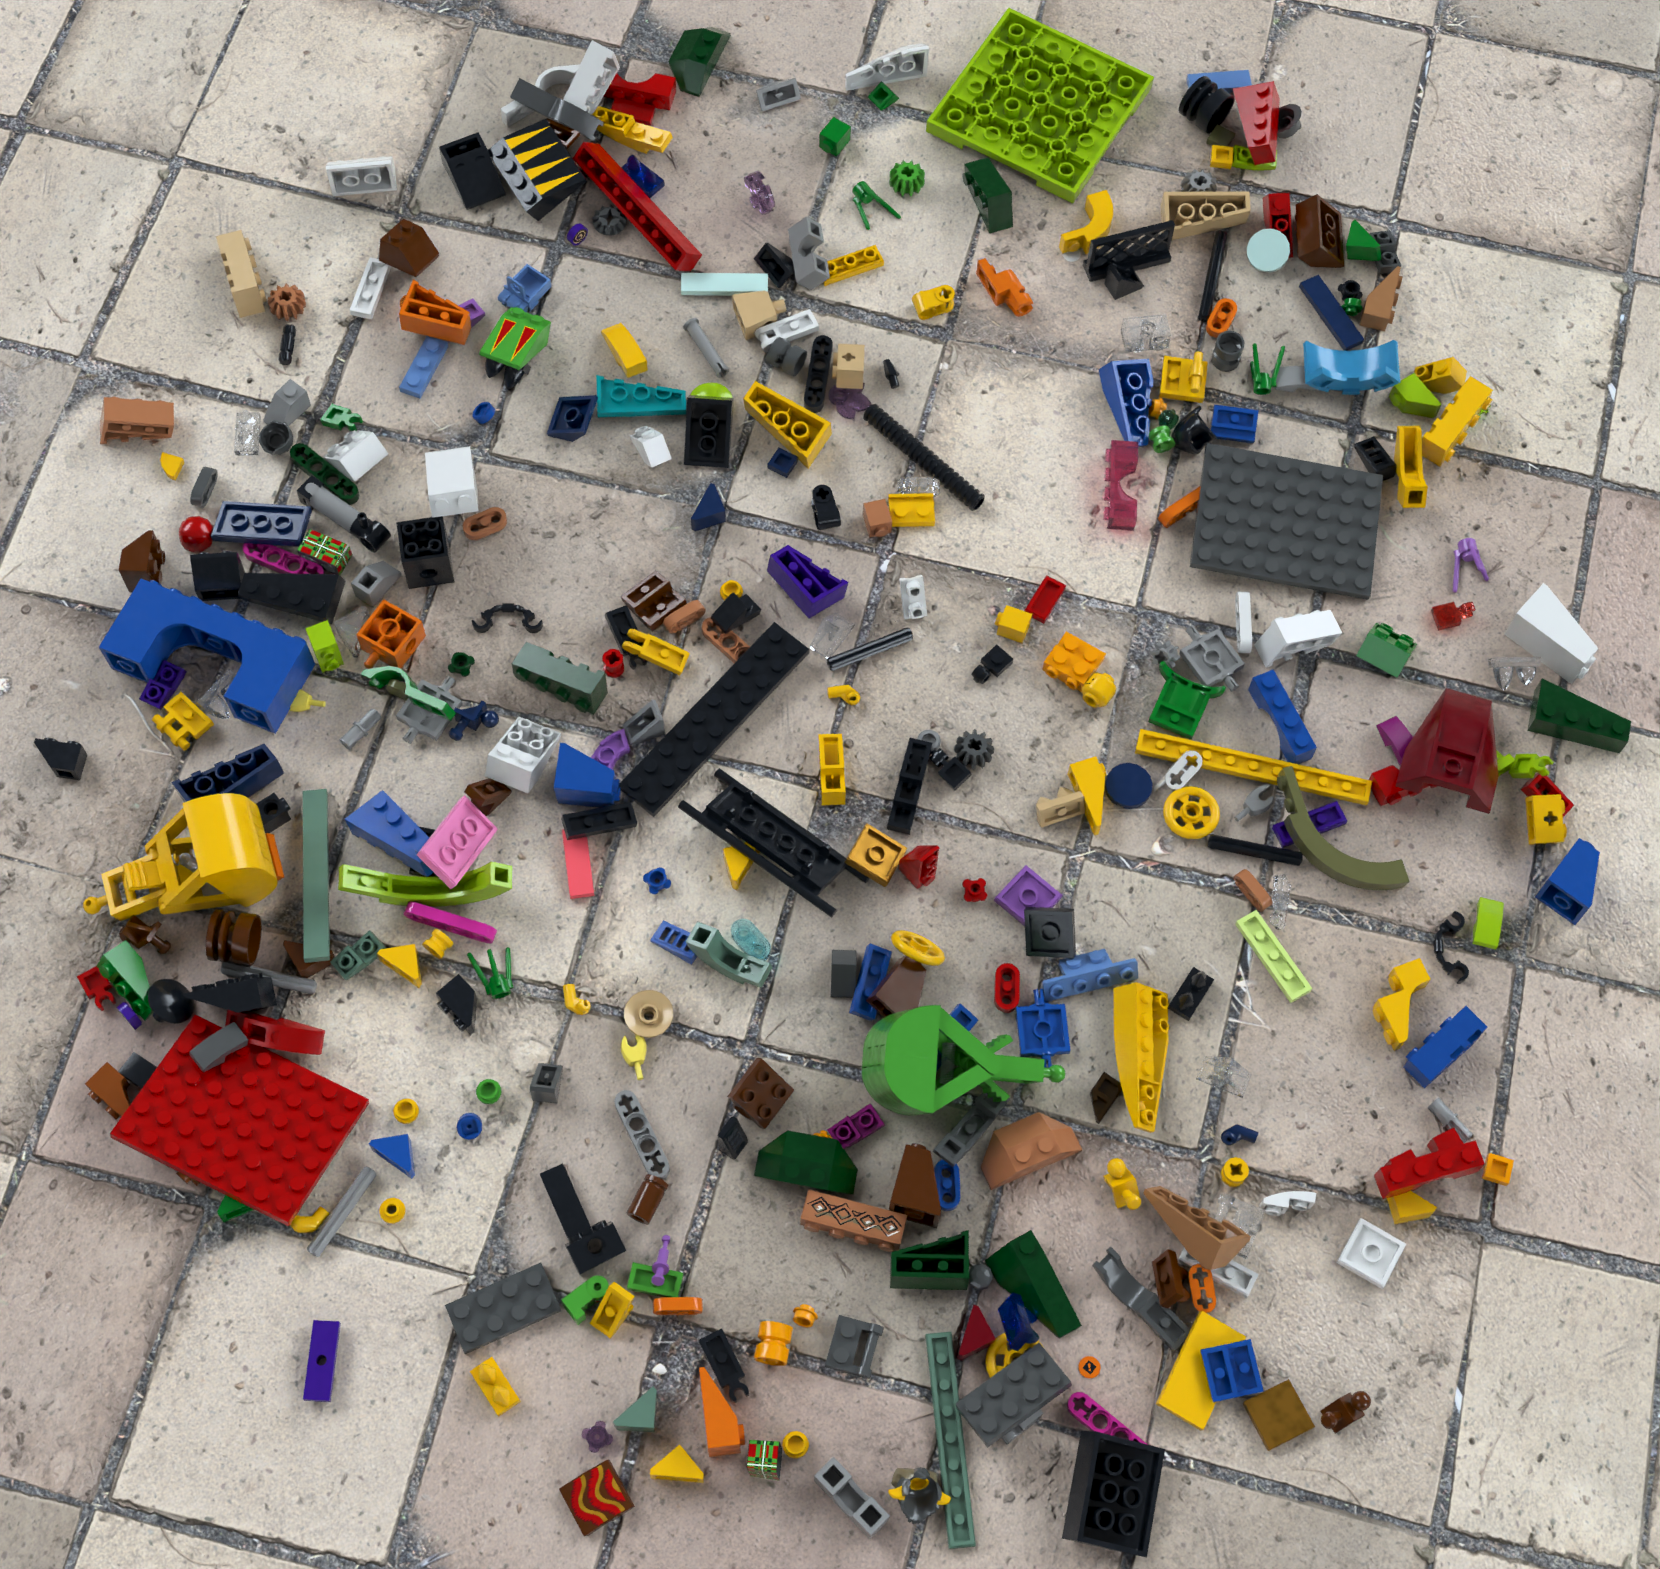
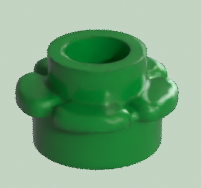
(1352, 306)

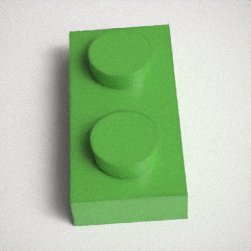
(641, 1278)

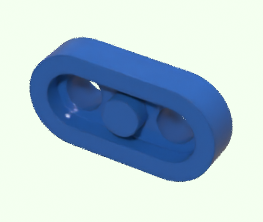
(948, 1186)

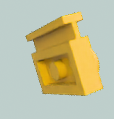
(911, 509)

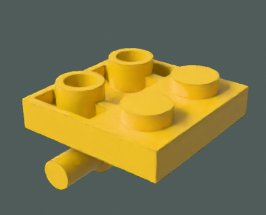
(1184, 378)

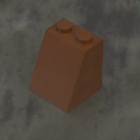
(916, 1187)

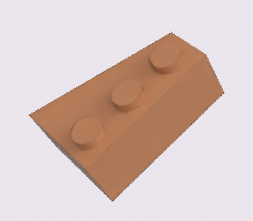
(135, 418)

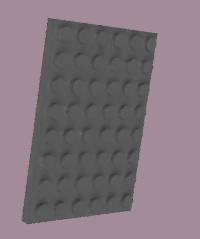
(1287, 521)

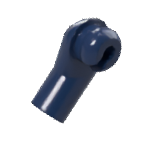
(1236, 1133)

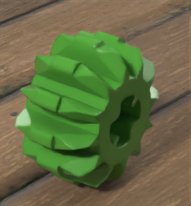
(907, 178)

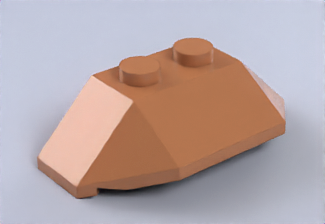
(1026, 1148)

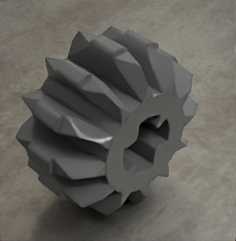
(976, 742)

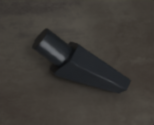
(891, 373)

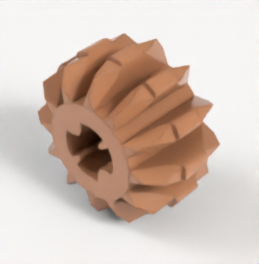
(286, 302)

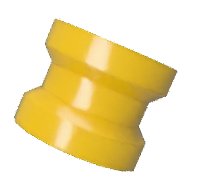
(437, 943)
(1231, 1176)

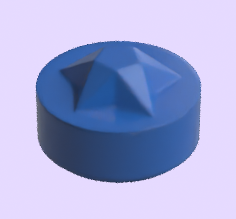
(483, 412)
(469, 1126)

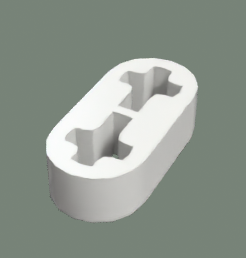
(1188, 773)

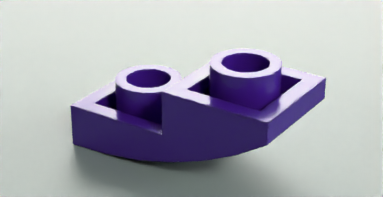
(163, 686)

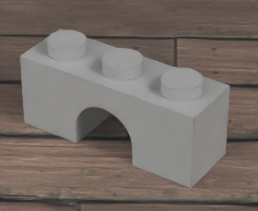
(808, 267)
(850, 1498)

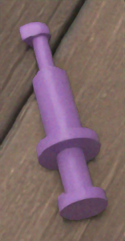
(661, 1267)

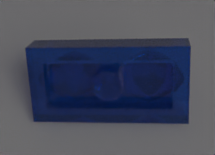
(643, 176)
(1017, 1321)

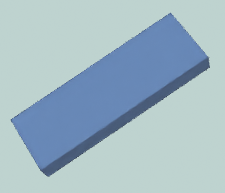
(1225, 80)

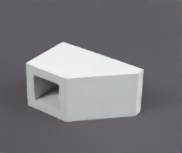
(651, 446)

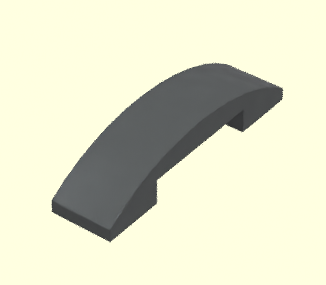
(969, 1129)

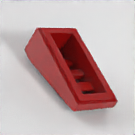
(1545, 784)

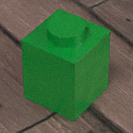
(834, 136)

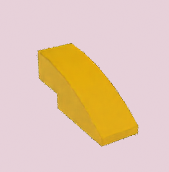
(625, 350)
(832, 769)

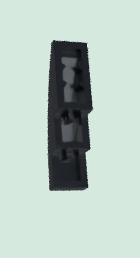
(909, 786)

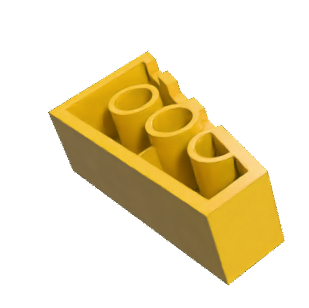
(791, 424)

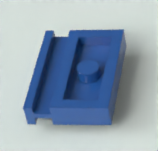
(1234, 423)

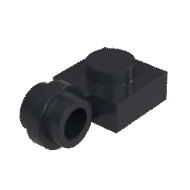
(994, 661)
(953, 771)

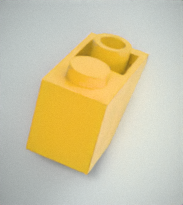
(1442, 376)

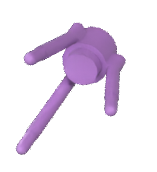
(1468, 552)

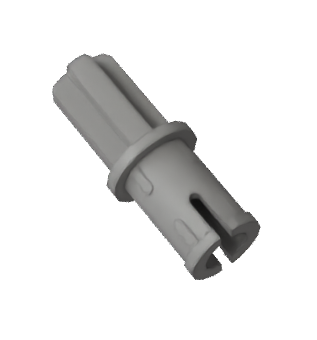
(360, 729)
(1449, 1119)

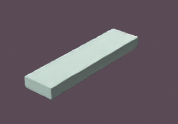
(722, 283)

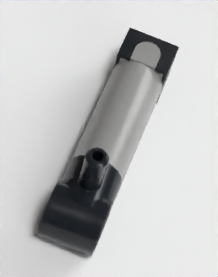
(370, 533)

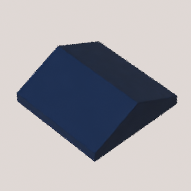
(572, 417)

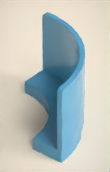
(1351, 370)

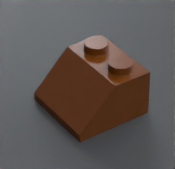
(407, 248)

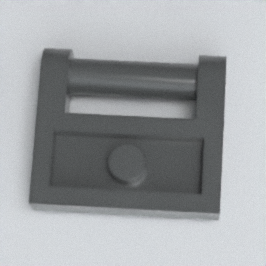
(845, 1345)

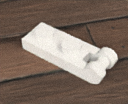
(787, 328)

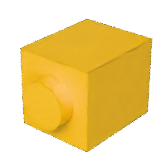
(1013, 623)

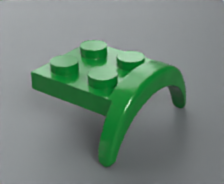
(1181, 703)

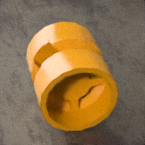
(773, 1343)

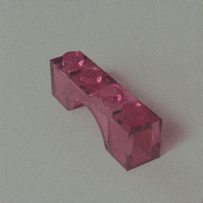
(1121, 508)

